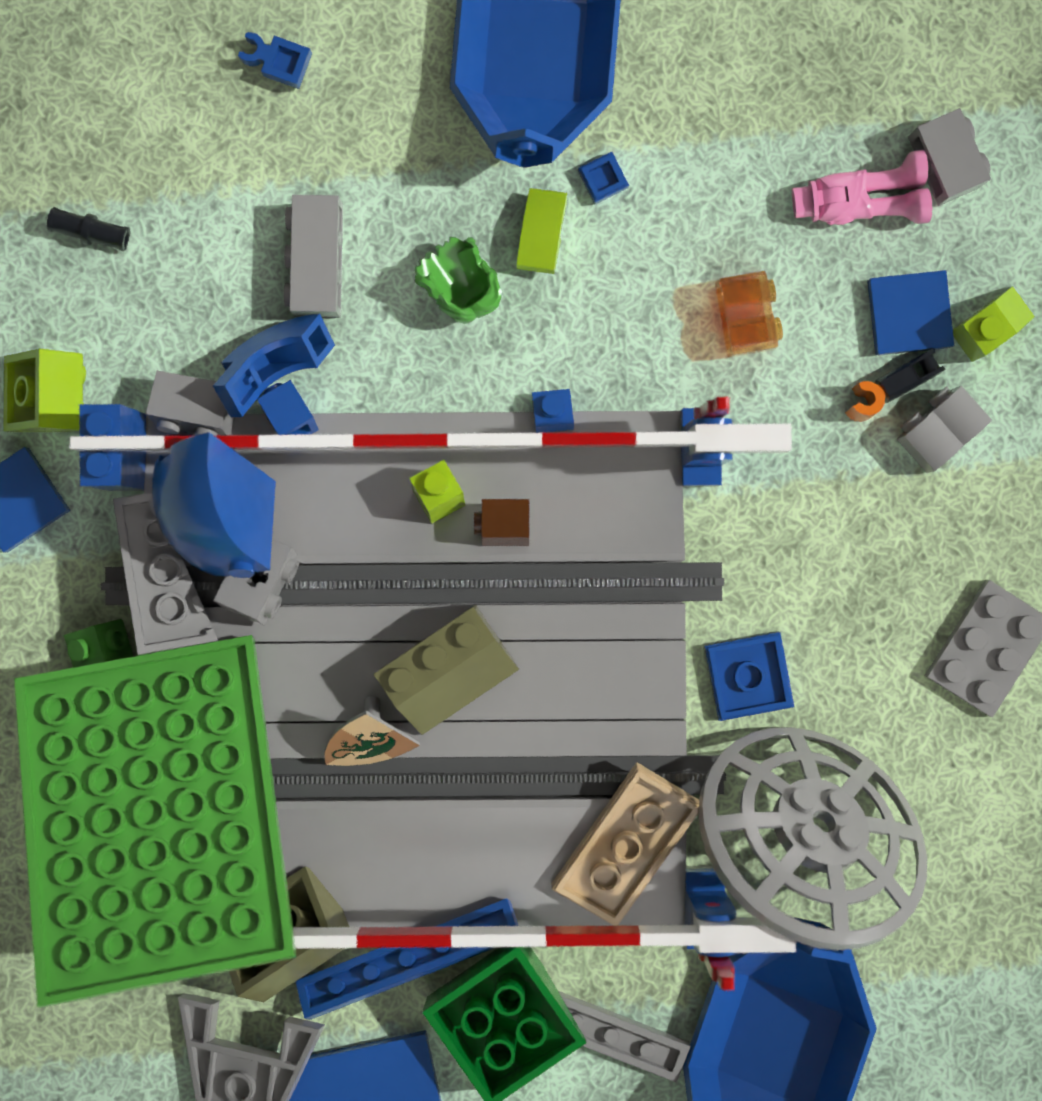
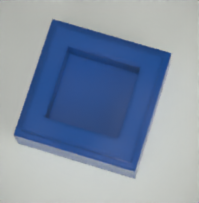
(603, 178)

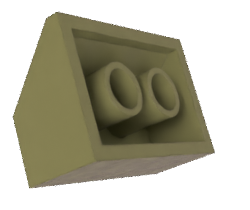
(446, 670)
(310, 907)

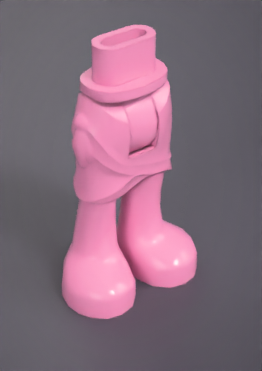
(844, 195)

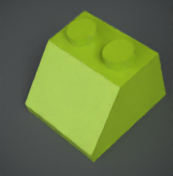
(43, 391)

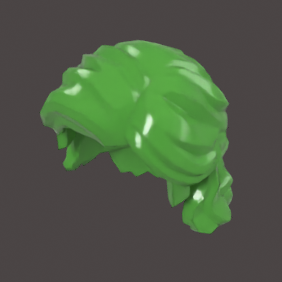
(459, 280)

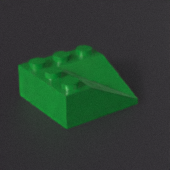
(503, 1021)

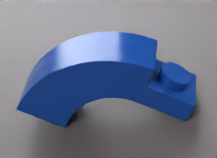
(268, 357)

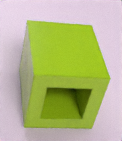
(437, 491)

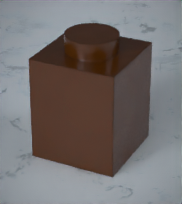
(503, 522)

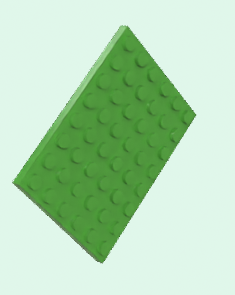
(150, 822)

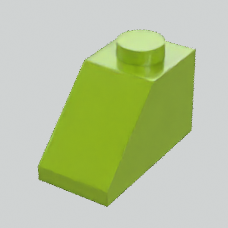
(993, 325)

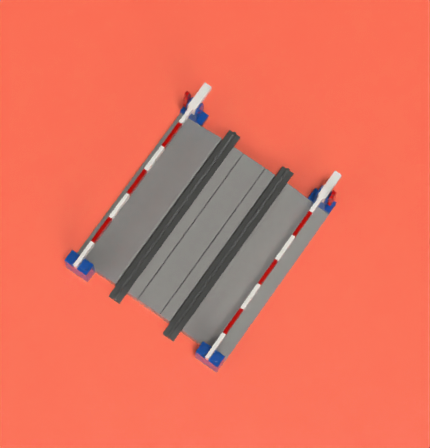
(531, 763)

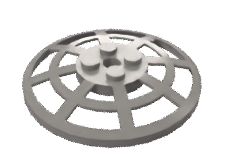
(807, 843)

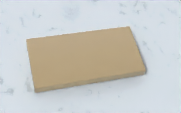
(626, 844)

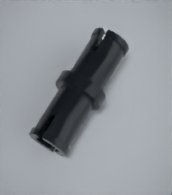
(88, 229)

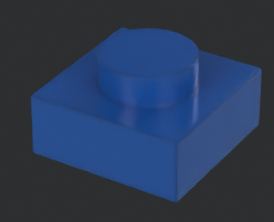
(552, 411)

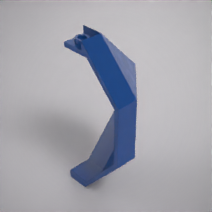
(533, 72)
(785, 1031)

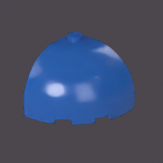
(214, 507)

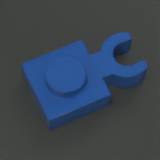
(281, 60)

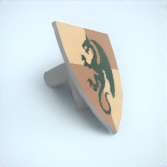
(367, 739)

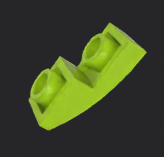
(541, 231)

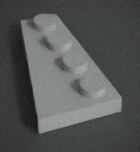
(159, 588)

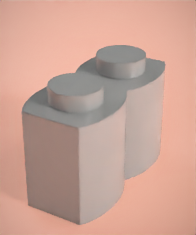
(943, 428)

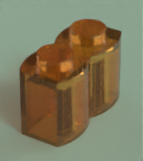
(748, 314)

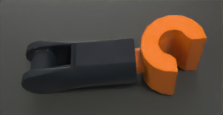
(892, 386)

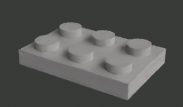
(988, 648)

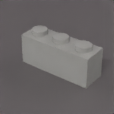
(314, 255)

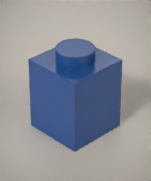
(287, 410)

